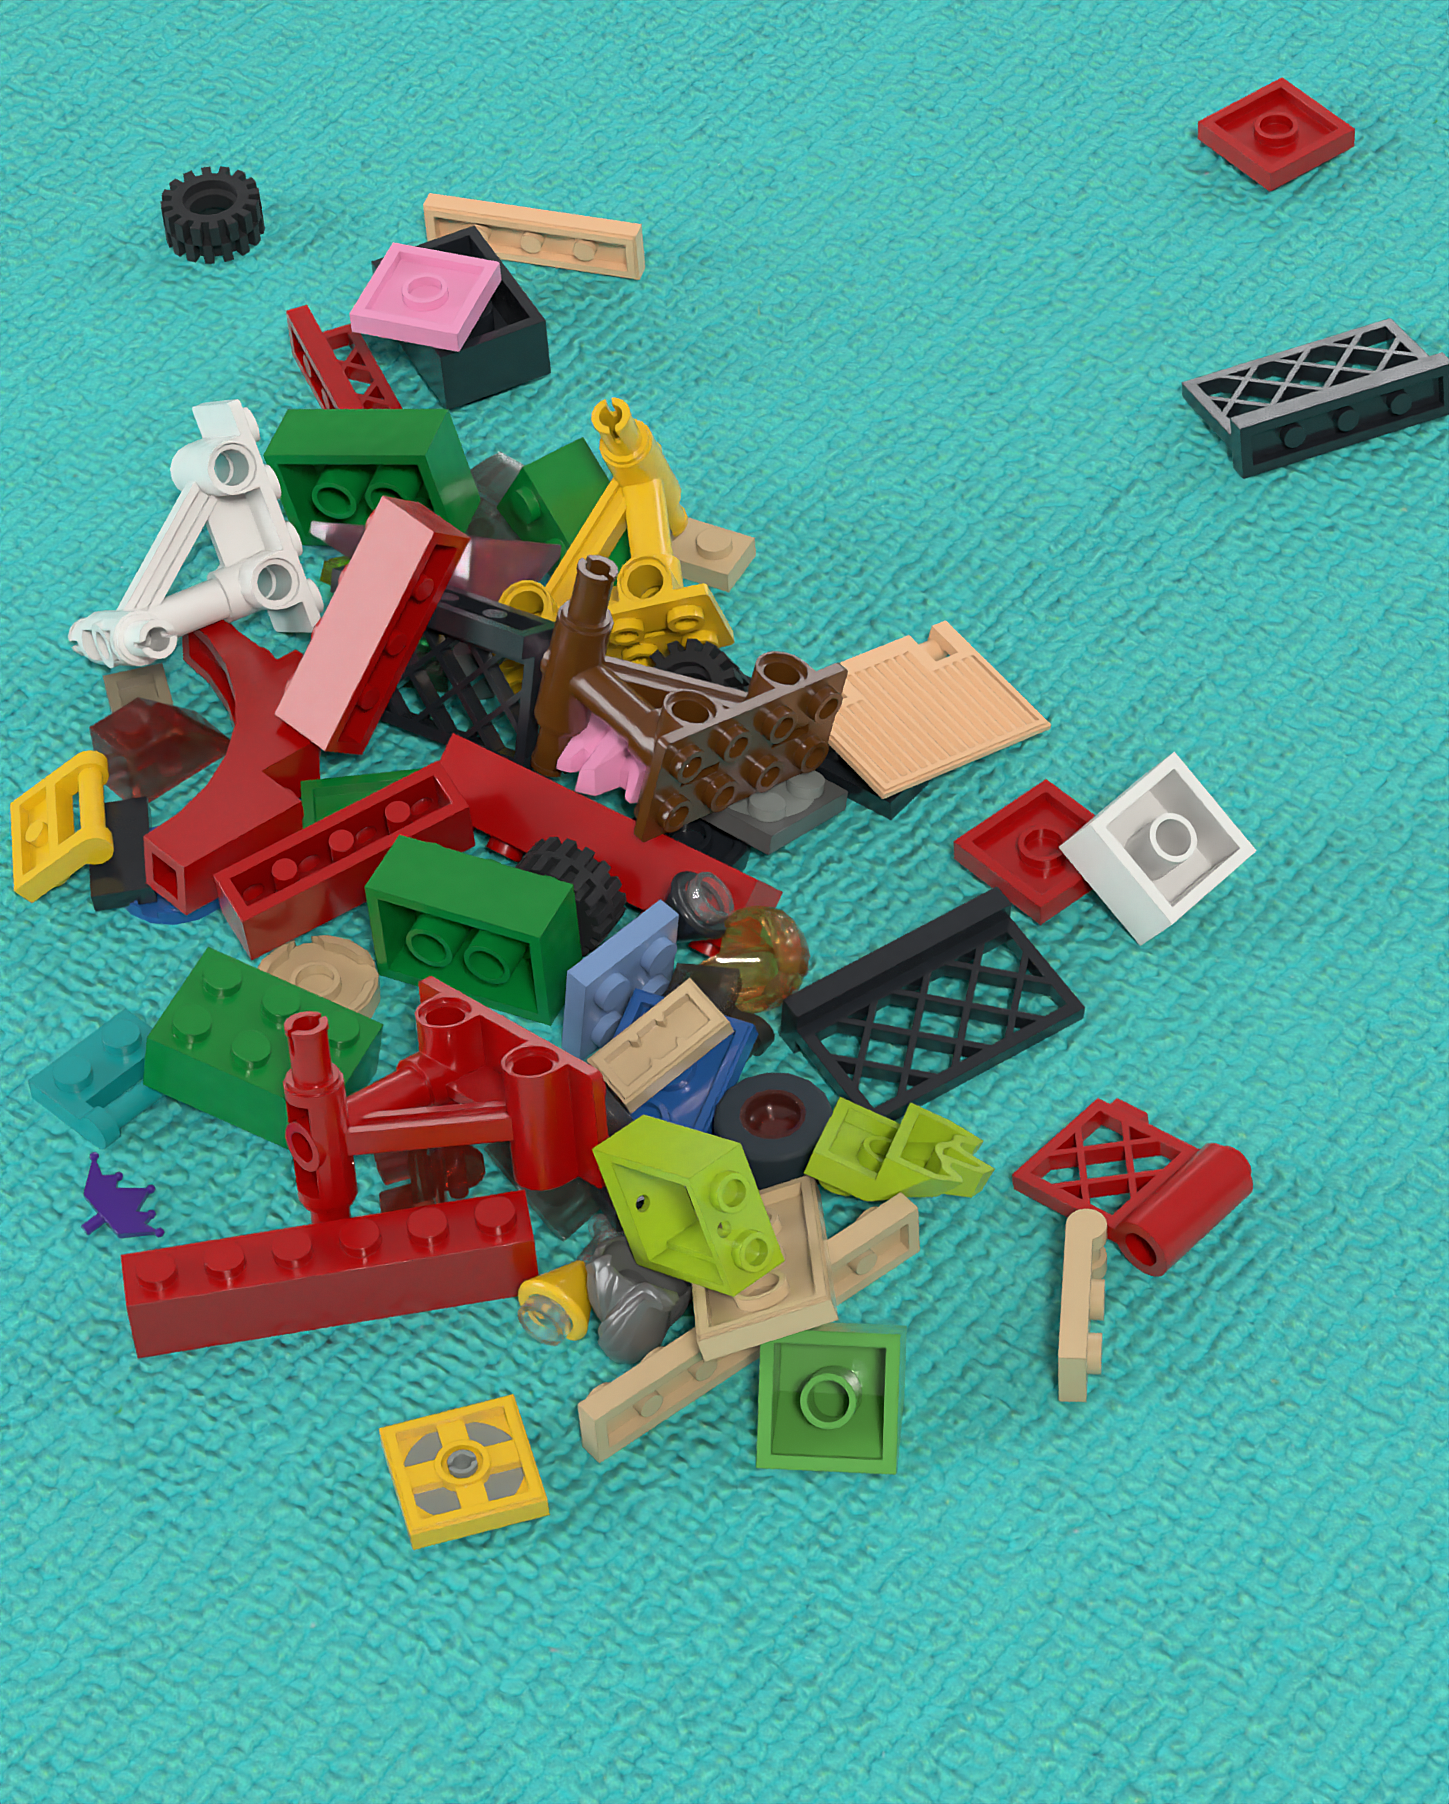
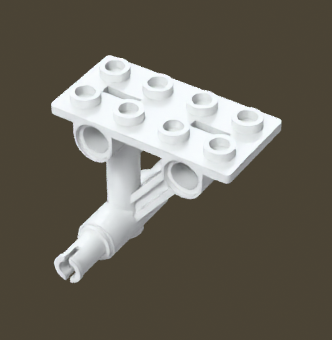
(250, 538)

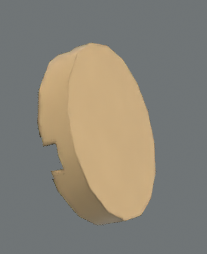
(330, 969)

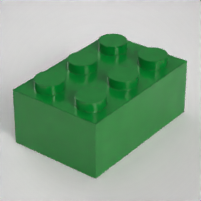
(344, 461)
(474, 927)
(228, 1047)

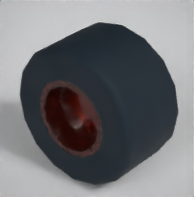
(776, 1122)

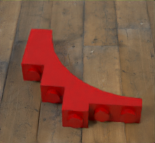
(255, 787)

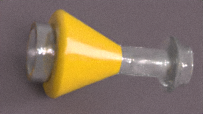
(557, 1301)

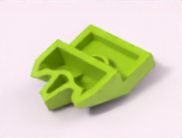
(880, 1158)

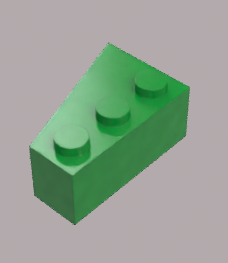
(556, 497)

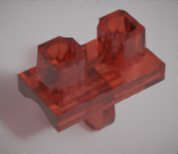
(431, 1175)

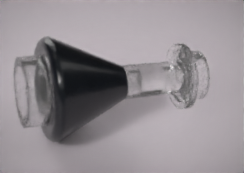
(701, 905)

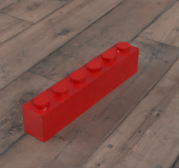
(527, 807)
(328, 1273)

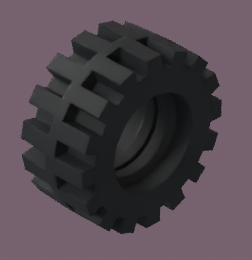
(596, 892)

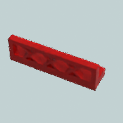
(331, 376)

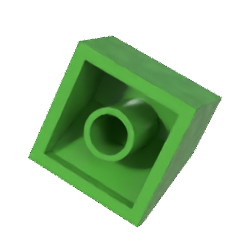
(832, 1399)

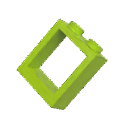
(664, 1234)

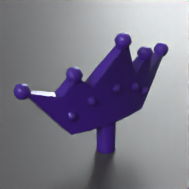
(116, 1205)

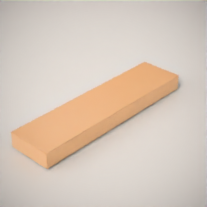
(542, 235)

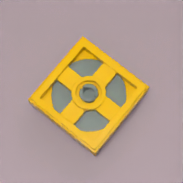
(463, 1471)

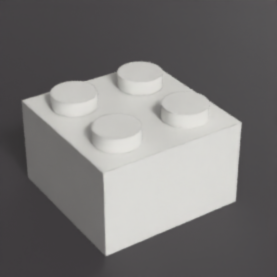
(1157, 849)

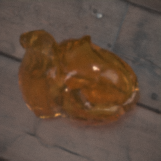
(767, 952)

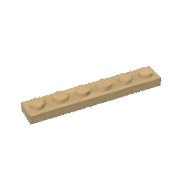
(677, 1373)

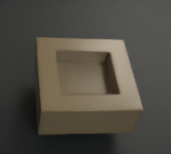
(142, 682)

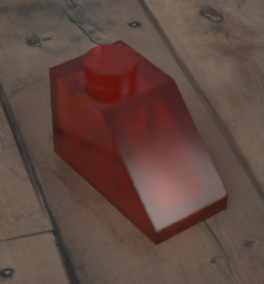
(155, 747)

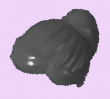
(632, 1301)

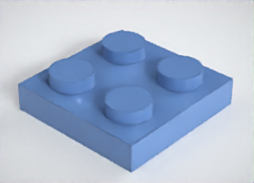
(606, 978)

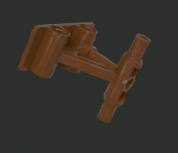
(695, 737)

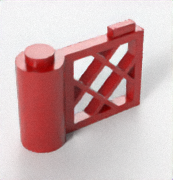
(1166, 1206)

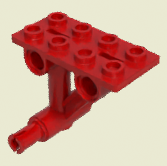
(465, 1086)

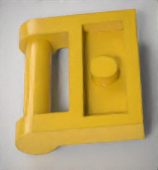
(43, 826)

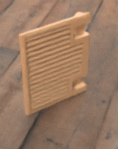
(924, 713)

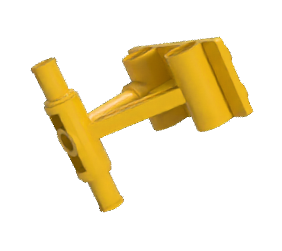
(650, 598)

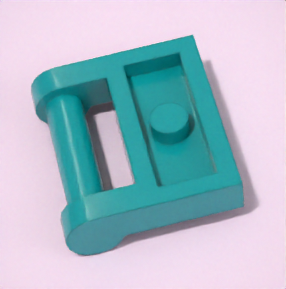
(95, 1075)

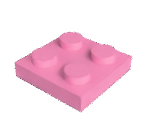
(425, 297)

